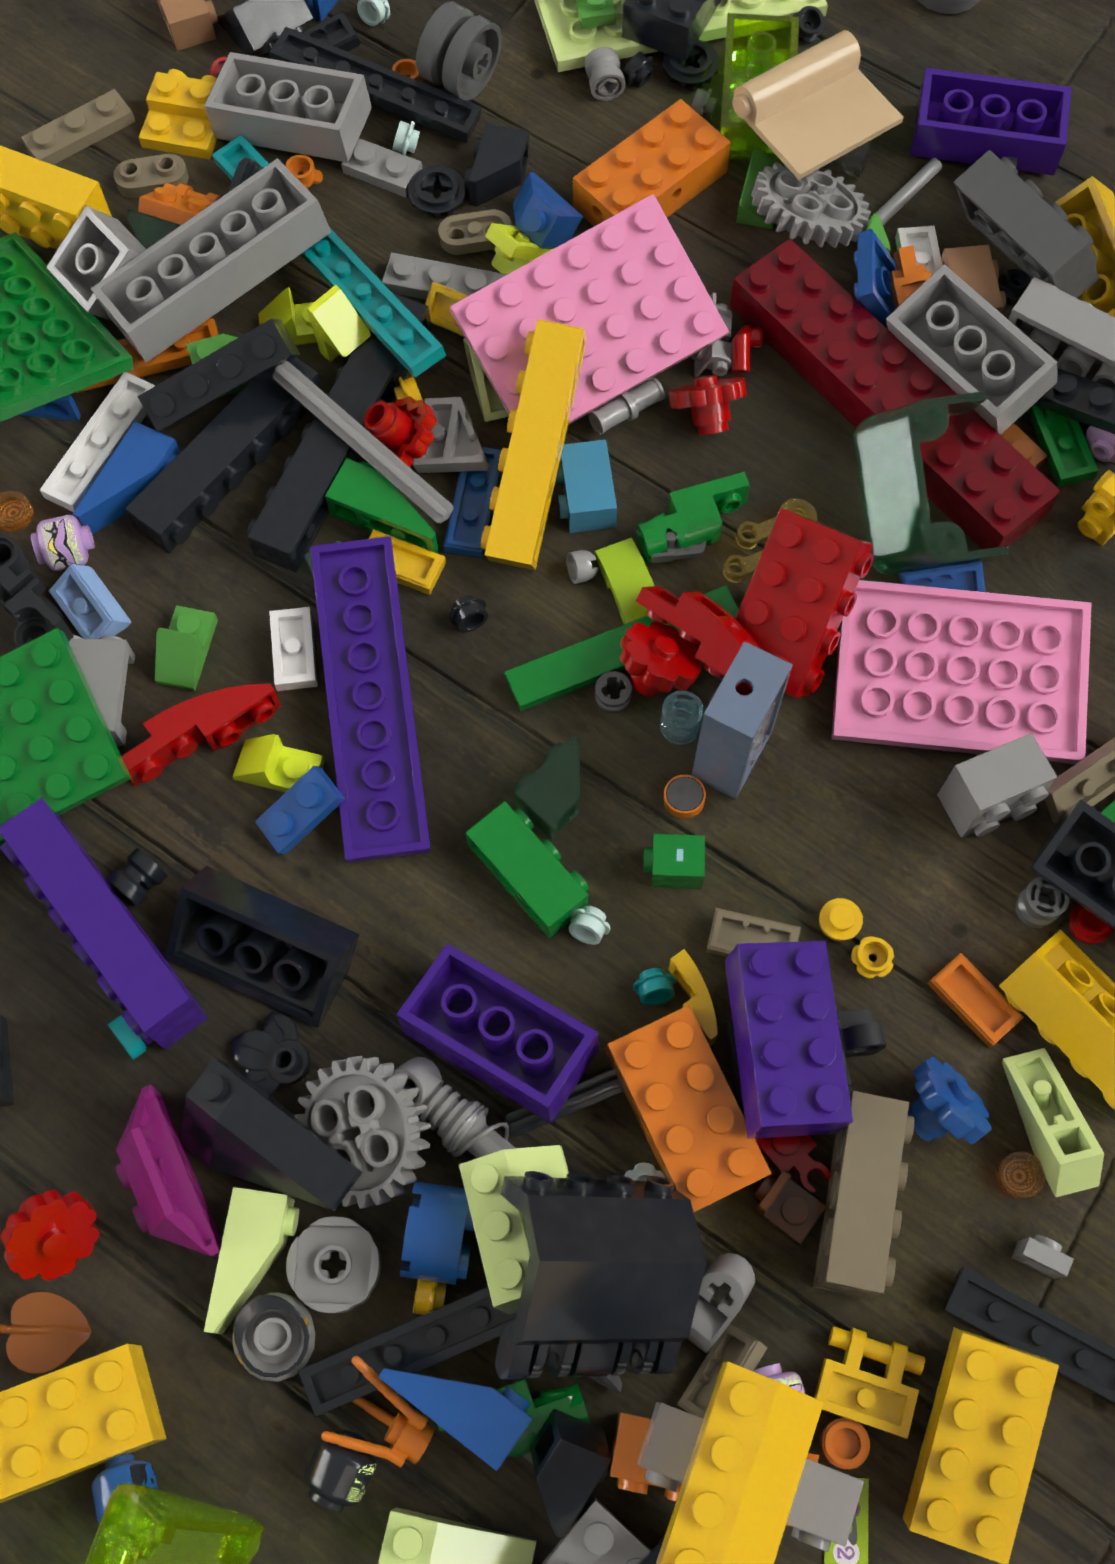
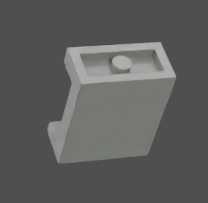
(105, 670)

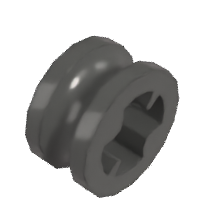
(606, 703)

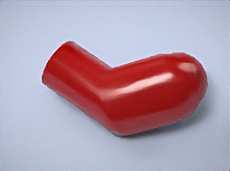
(740, 348)

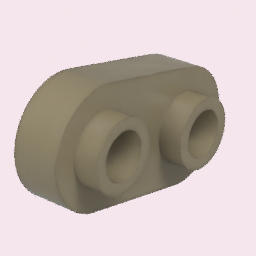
(145, 174)
(470, 230)

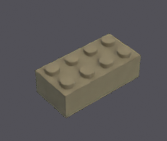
(863, 1198)

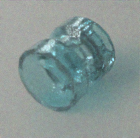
(681, 726)

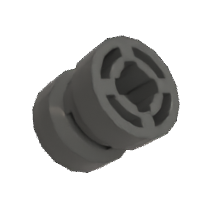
(1035, 908)

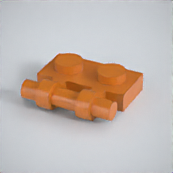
(175, 202)

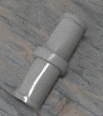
(626, 406)

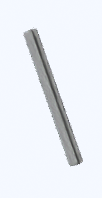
(363, 442)

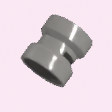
(604, 73)

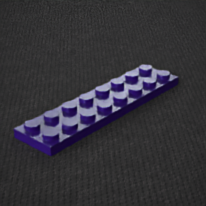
(369, 700)

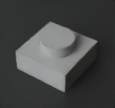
(1043, 1256)

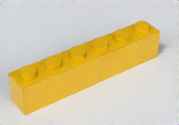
(535, 444)

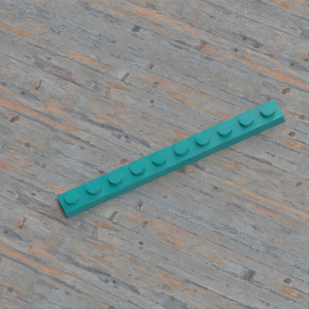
(368, 295)

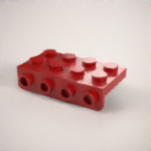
(802, 594)

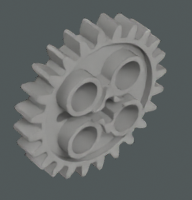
(811, 207)
(363, 1129)

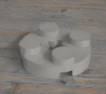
(315, 1245)

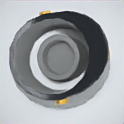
(273, 1336)

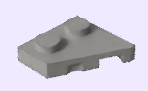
(454, 441)

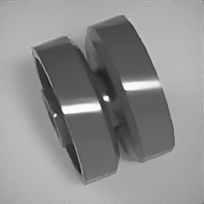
(458, 50)

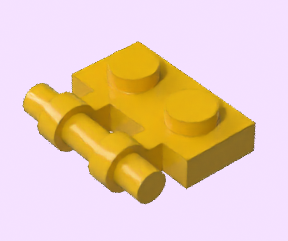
(865, 1396)

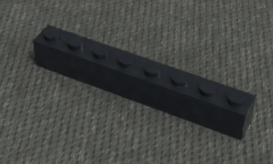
(298, 502)

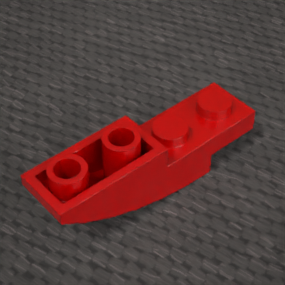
(699, 622)
(212, 717)

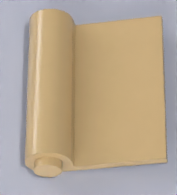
(815, 105)

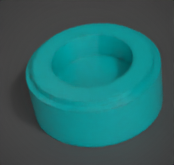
(127, 1038)

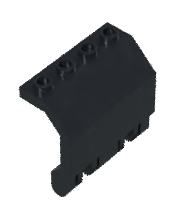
(605, 1276)

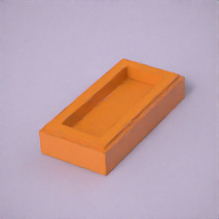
(975, 1000)

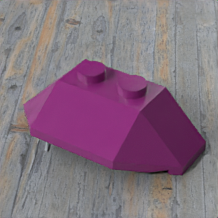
(163, 1178)

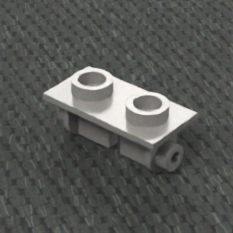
(717, 355)

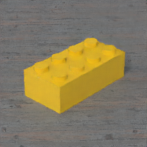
(43, 198)
(76, 1420)
(980, 1446)

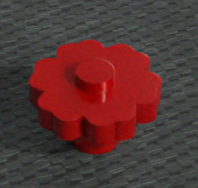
(709, 401)
(402, 427)
(658, 659)
(49, 1235)

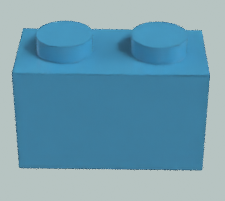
(587, 487)

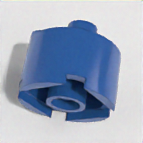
(436, 1234)

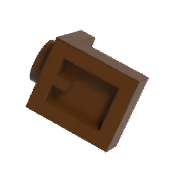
(787, 1206)

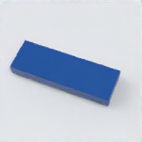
(472, 508)

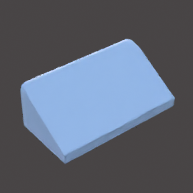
(88, 603)

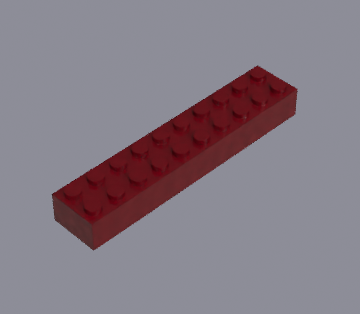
(868, 371)

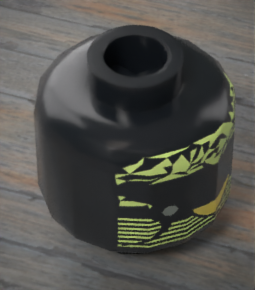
(339, 1474)

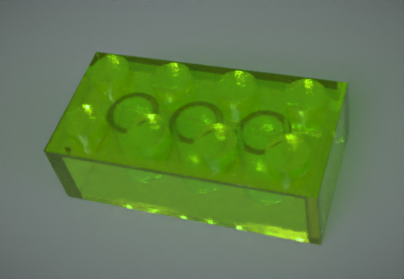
(751, 48)

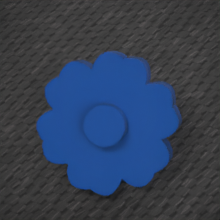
(946, 1104)

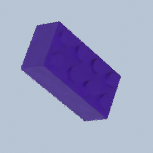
(970, 113)
(499, 1032)
(787, 1039)

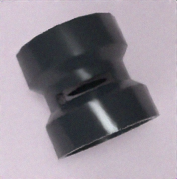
(137, 877)

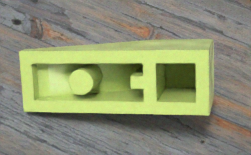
(1054, 1123)
(250, 1245)
(435, 1540)

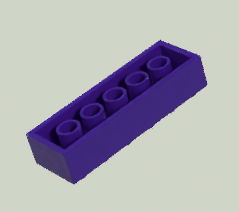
(100, 926)

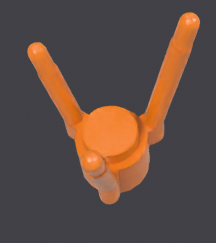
(407, 1434)

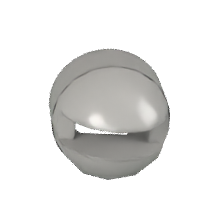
(580, 566)

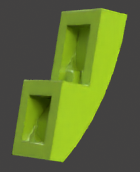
(625, 575)

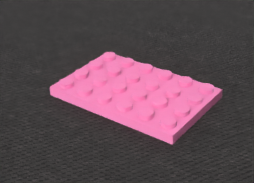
(618, 282)
(962, 670)

